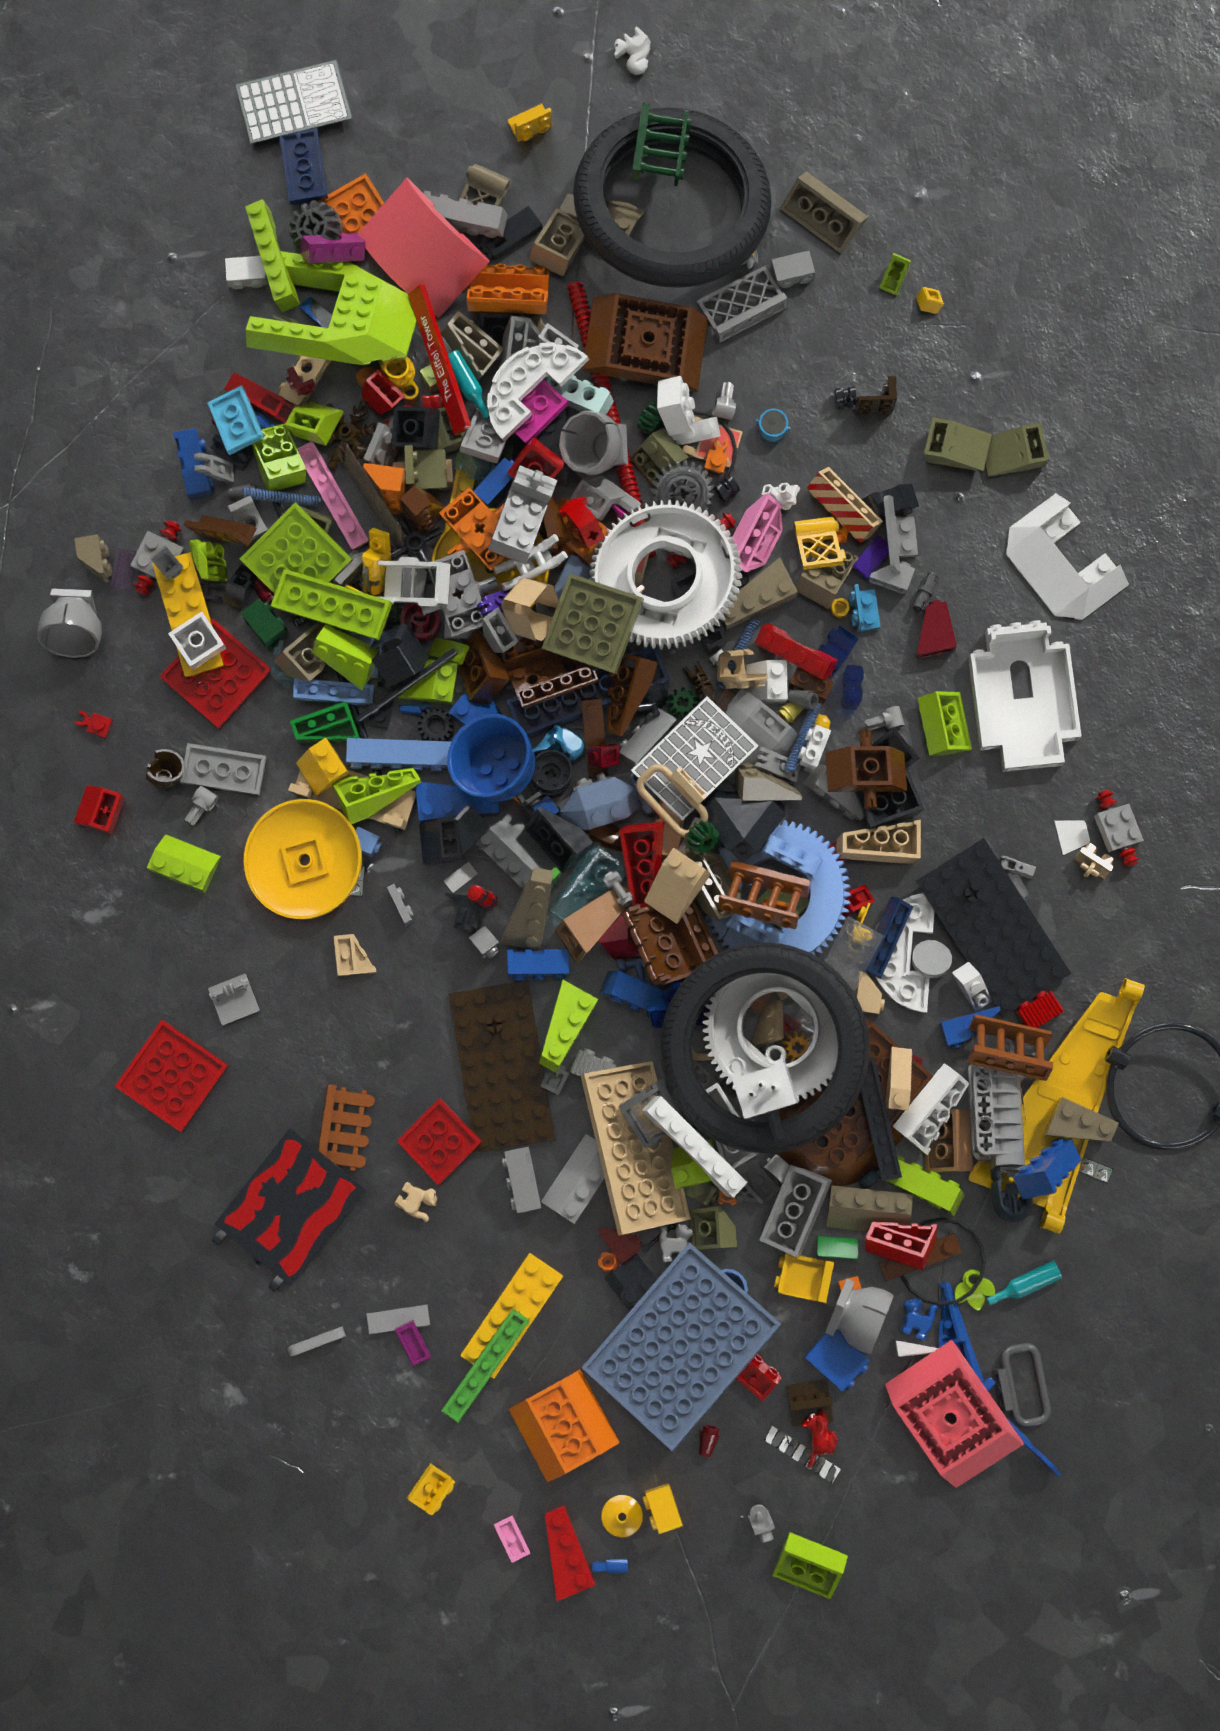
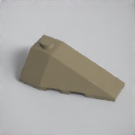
(623, 213)

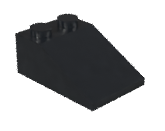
(892, 805)
(558, 838)

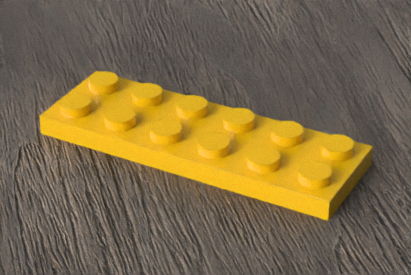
(183, 601)
(524, 1293)

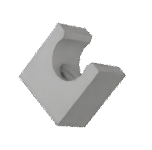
(246, 512)

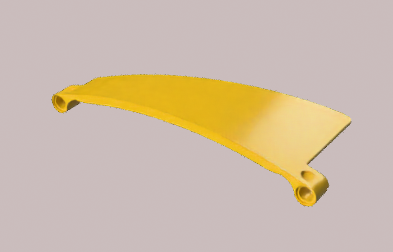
(1078, 1076)

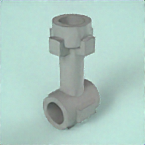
(612, 881)

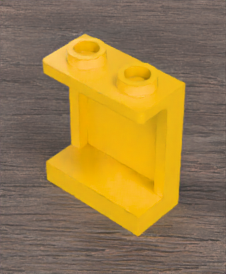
(804, 1277)

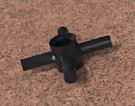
(410, 536)

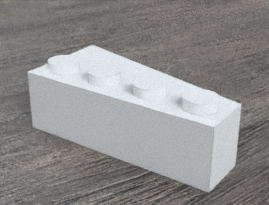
(931, 1108)

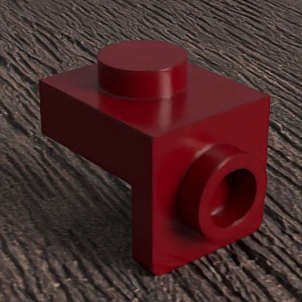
(294, 381)

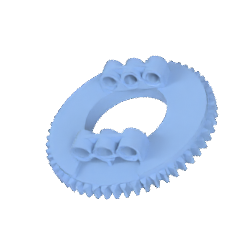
(827, 886)

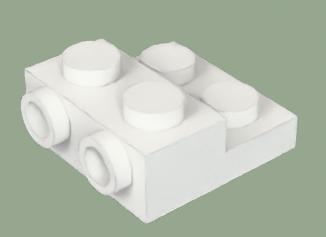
(815, 746)

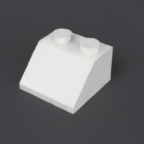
(776, 686)

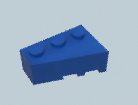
(538, 964)

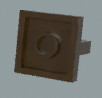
(808, 1399)

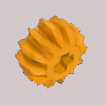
(801, 1042)

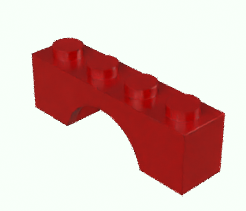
(809, 659)

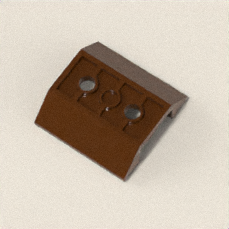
(529, 662)

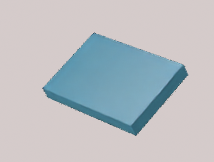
(235, 420)

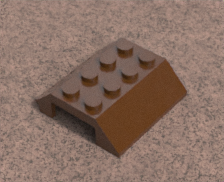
(666, 947)

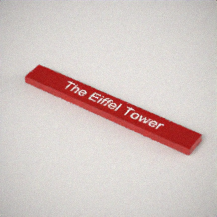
(439, 360)

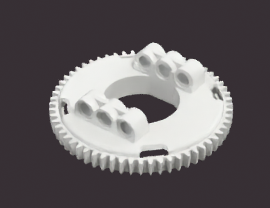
(686, 534)

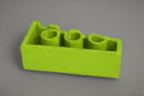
(568, 1019)
(928, 1187)

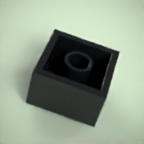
(416, 427)

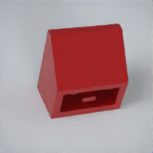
(99, 809)

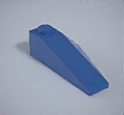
(467, 710)

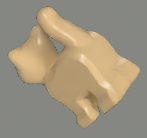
(414, 1199)

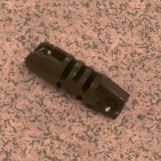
(700, 682)

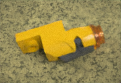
(374, 574)

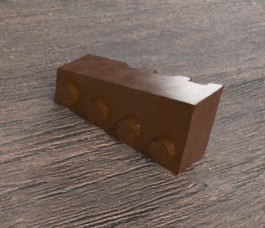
(421, 509)

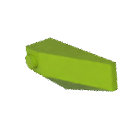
(368, 795)

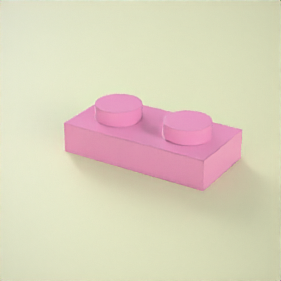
(512, 1538)

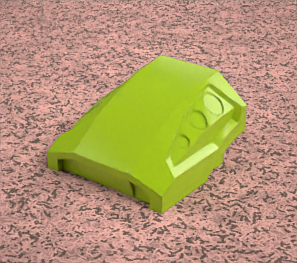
(209, 560)

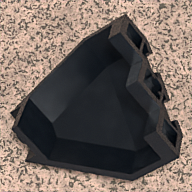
(742, 824)

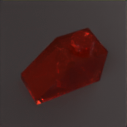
(623, 1245)

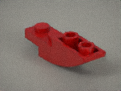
(262, 398)

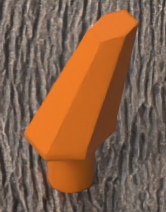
(842, 534)

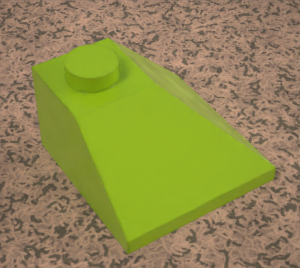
(686, 1170)

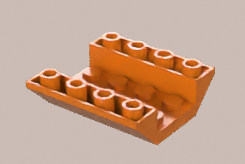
(510, 289)
(564, 1426)

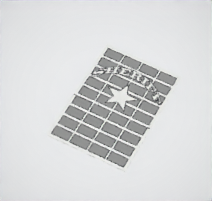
(705, 746)

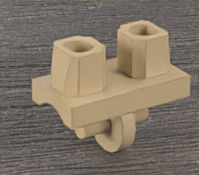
(1093, 864)

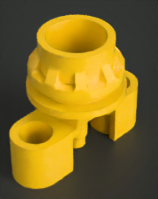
(401, 374)

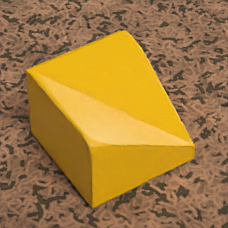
(929, 300)

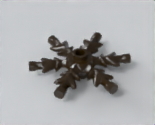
(349, 434)

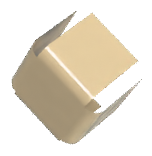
(522, 618)

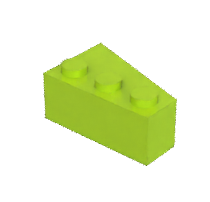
(346, 655)

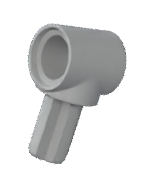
(724, 405)
(889, 718)
(203, 801)

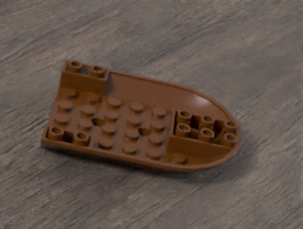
(849, 1145)

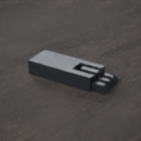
(517, 230)

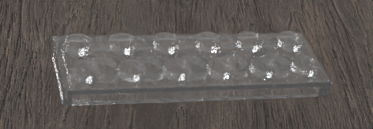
(849, 957)

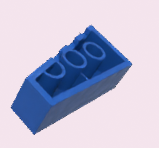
(446, 801)

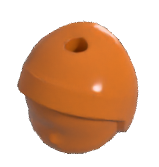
(363, 374)

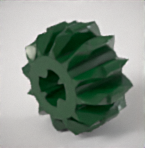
(650, 419)
(685, 697)
(701, 837)

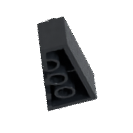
(550, 438)
(714, 640)

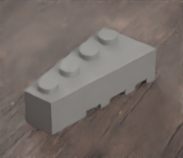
(471, 218)

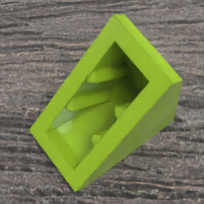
(895, 274)

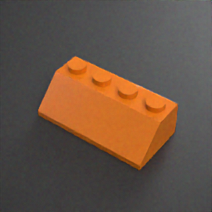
(389, 483)

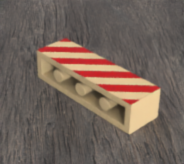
(844, 505)

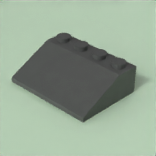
(512, 846)

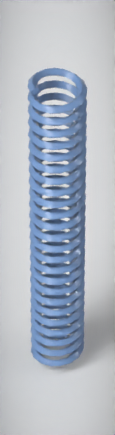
(247, 490)
(737, 644)
(802, 741)

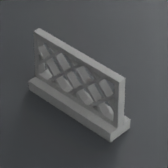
(753, 314)

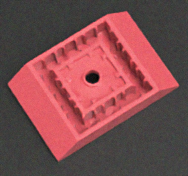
(946, 1385)

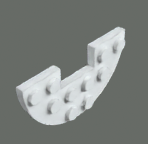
(521, 375)
(897, 981)

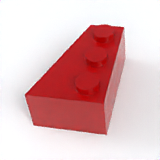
(902, 1243)

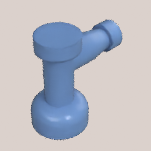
(623, 965)

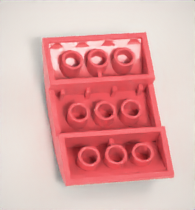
(421, 247)

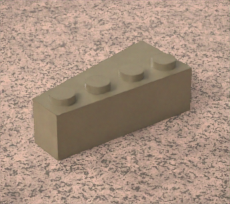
(761, 594)

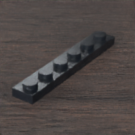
(879, 1124)

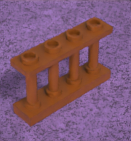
(769, 879)
(1006, 1061)

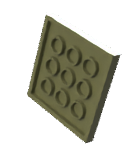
(592, 623)

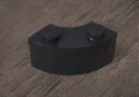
(903, 498)

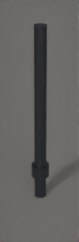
(374, 708)

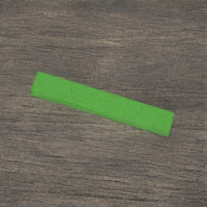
(485, 1365)

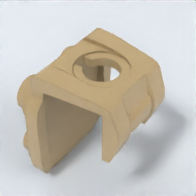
(739, 678)

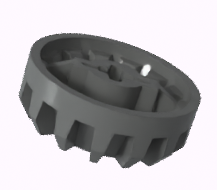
(328, 228)

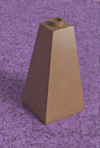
(587, 925)

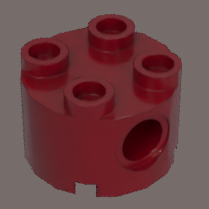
(423, 626)

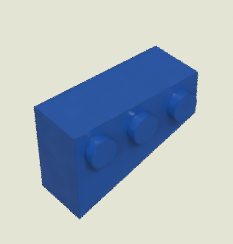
(188, 444)
(633, 992)

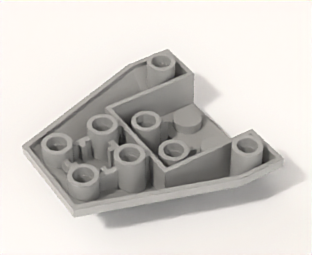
(761, 726)

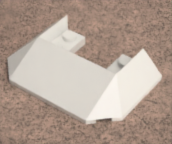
(1050, 573)

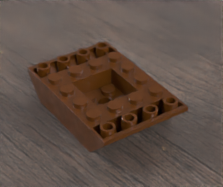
(618, 346)

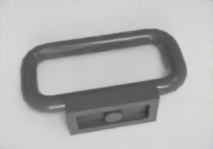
(1006, 1391)

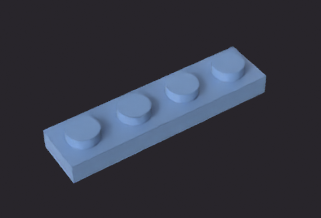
(332, 692)

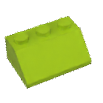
(944, 723)
(184, 863)
(810, 1565)

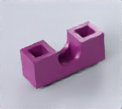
(318, 249)

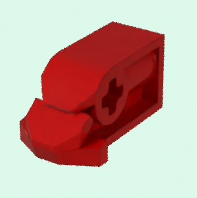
(582, 521)

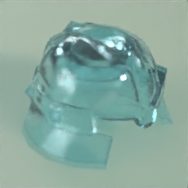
(473, 467)

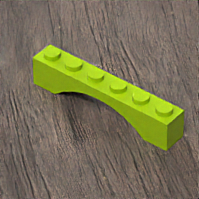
(275, 268)

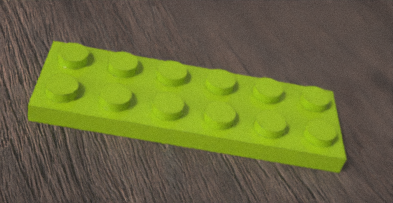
(331, 604)

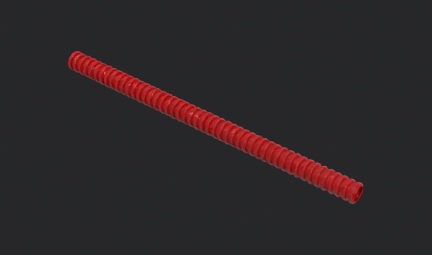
(582, 314)

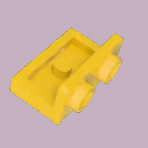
(431, 1489)

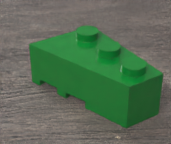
(330, 723)

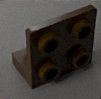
(883, 403)

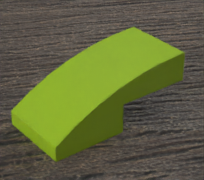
(442, 646)

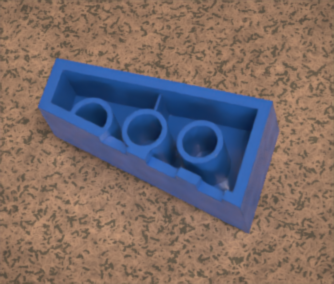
(1047, 1169)

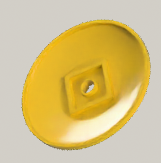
(275, 854)

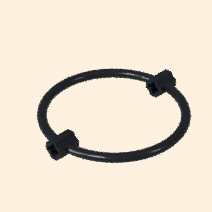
(1120, 1059)

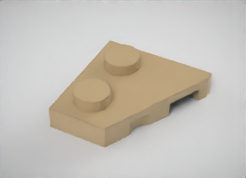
(351, 957)
(769, 1025)

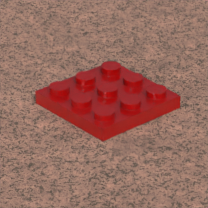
(439, 1141)

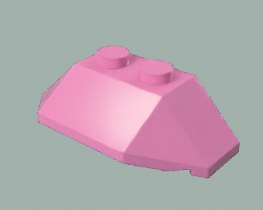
(758, 532)

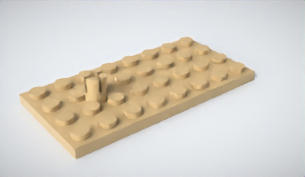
(635, 1176)

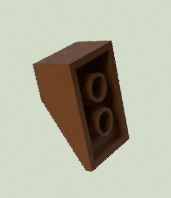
(482, 670)

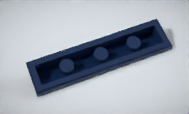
(891, 927)

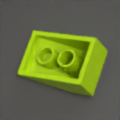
(436, 687)

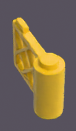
(816, 532)

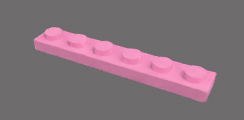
(332, 496)

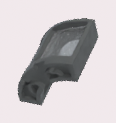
(643, 1127)

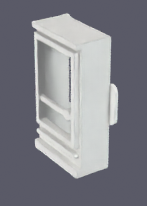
(395, 578)

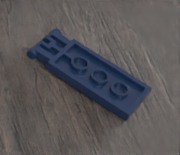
(303, 166)

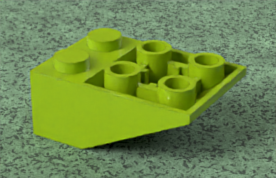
(279, 459)

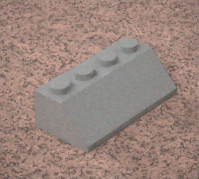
(576, 1181)
(795, 1210)

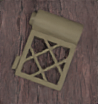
(487, 182)

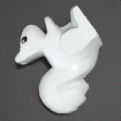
(638, 49)

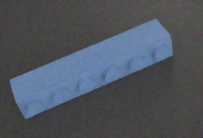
(397, 754)

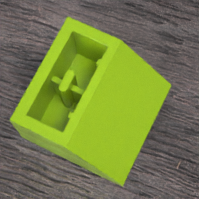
(313, 422)

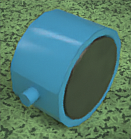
(773, 424)

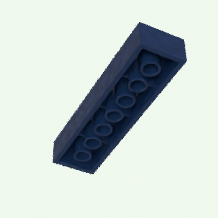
(568, 707)

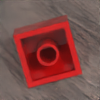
(537, 457)

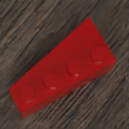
(642, 857)

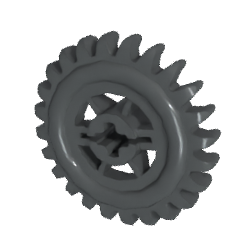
(689, 473)

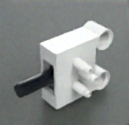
(765, 1090)

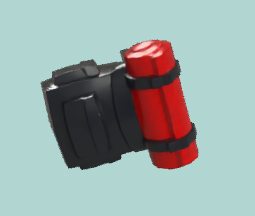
(471, 908)

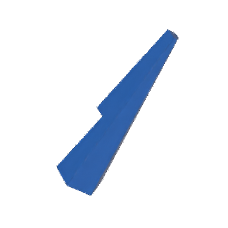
(953, 1328)

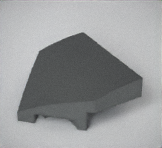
(759, 1185)

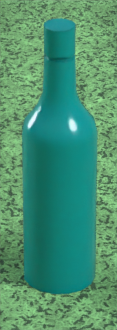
(467, 382)
(1028, 1283)

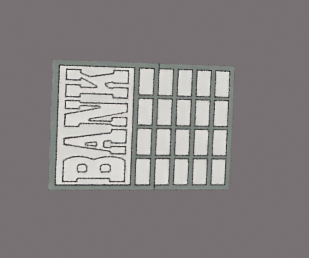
(293, 101)

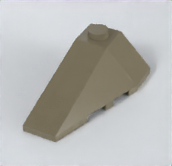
(298, 658)

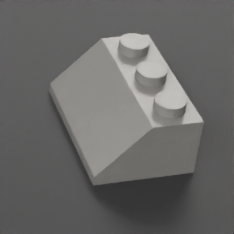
(646, 737)

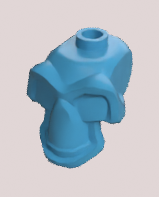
(562, 740)

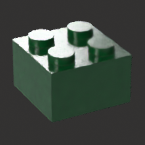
(265, 626)

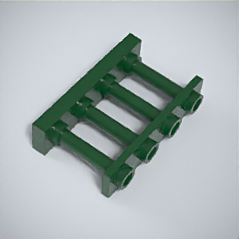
(645, 134)

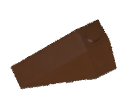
(628, 691)

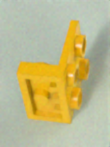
(531, 122)

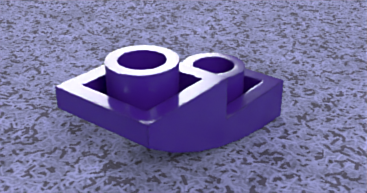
(871, 557)

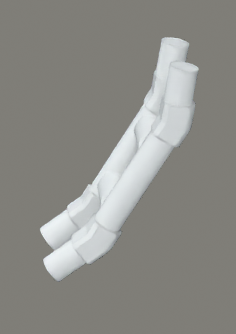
(543, 565)

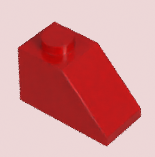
(858, 898)

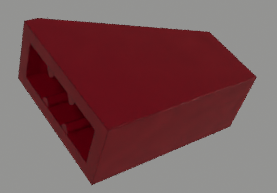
(936, 631)

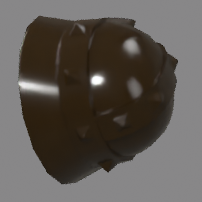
(166, 770)

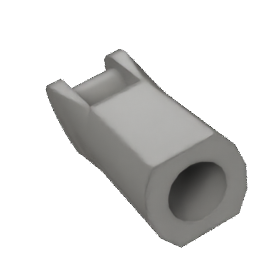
(1021, 868)

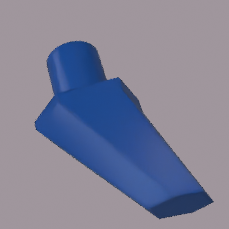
(414, 708)

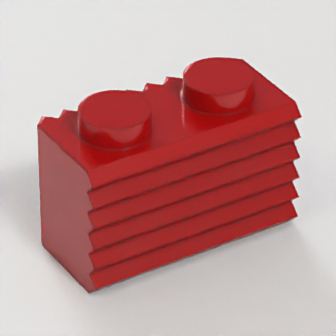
(1040, 1010)

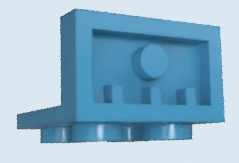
(865, 609)

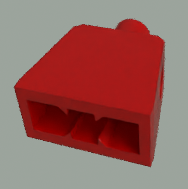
(381, 393)

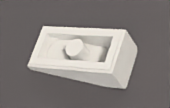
(908, 1349)

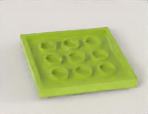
(295, 545)

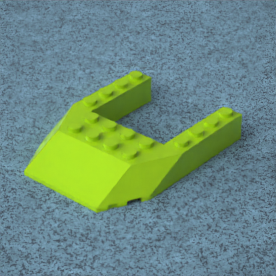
(367, 323)

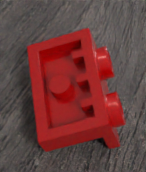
(759, 1378)

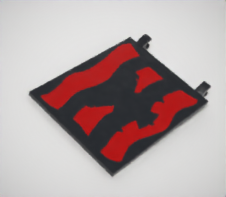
(289, 1207)

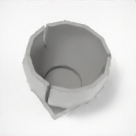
(595, 445)
(70, 624)
(860, 1315)

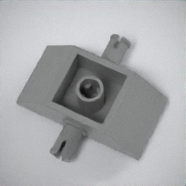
(461, 613)

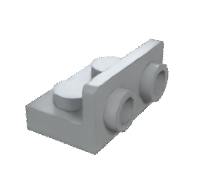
(351, 570)

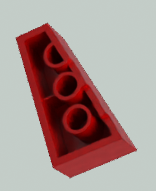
(568, 1561)

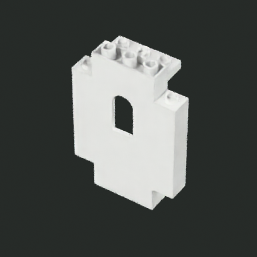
(1025, 728)

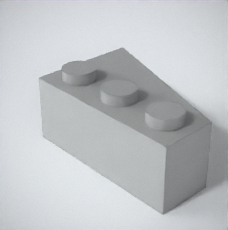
(521, 1180)

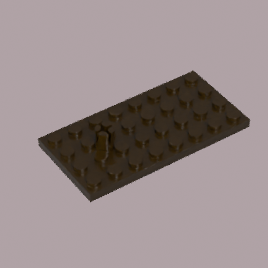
(501, 1066)

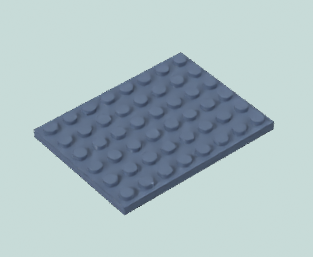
(681, 1346)

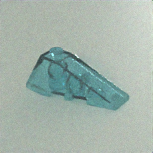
(586, 880)

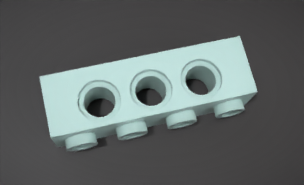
(578, 400)

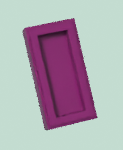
(412, 1342)

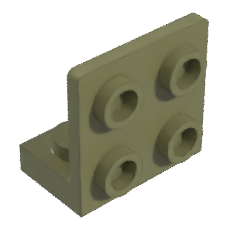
(425, 468)

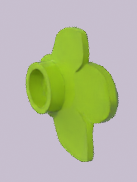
(984, 1289)

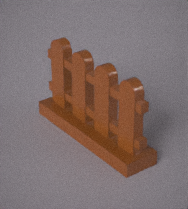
(339, 1117)

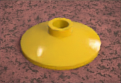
(618, 1505)

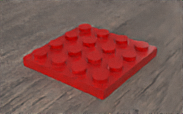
(223, 689)
(171, 1076)

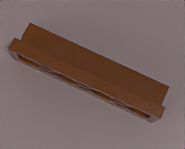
(222, 530)

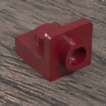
(604, 755)

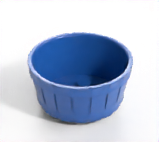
(491, 758)

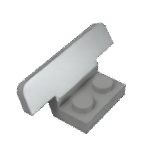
(602, 494)
(900, 535)

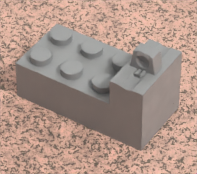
(522, 514)

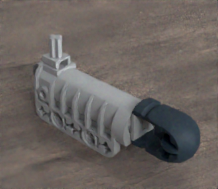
(1002, 1134)

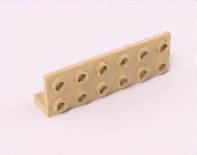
(394, 814)

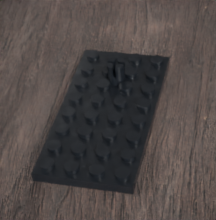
(993, 926)

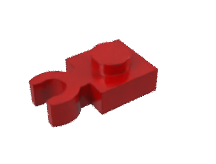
(97, 724)

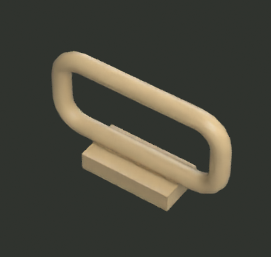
(684, 784)

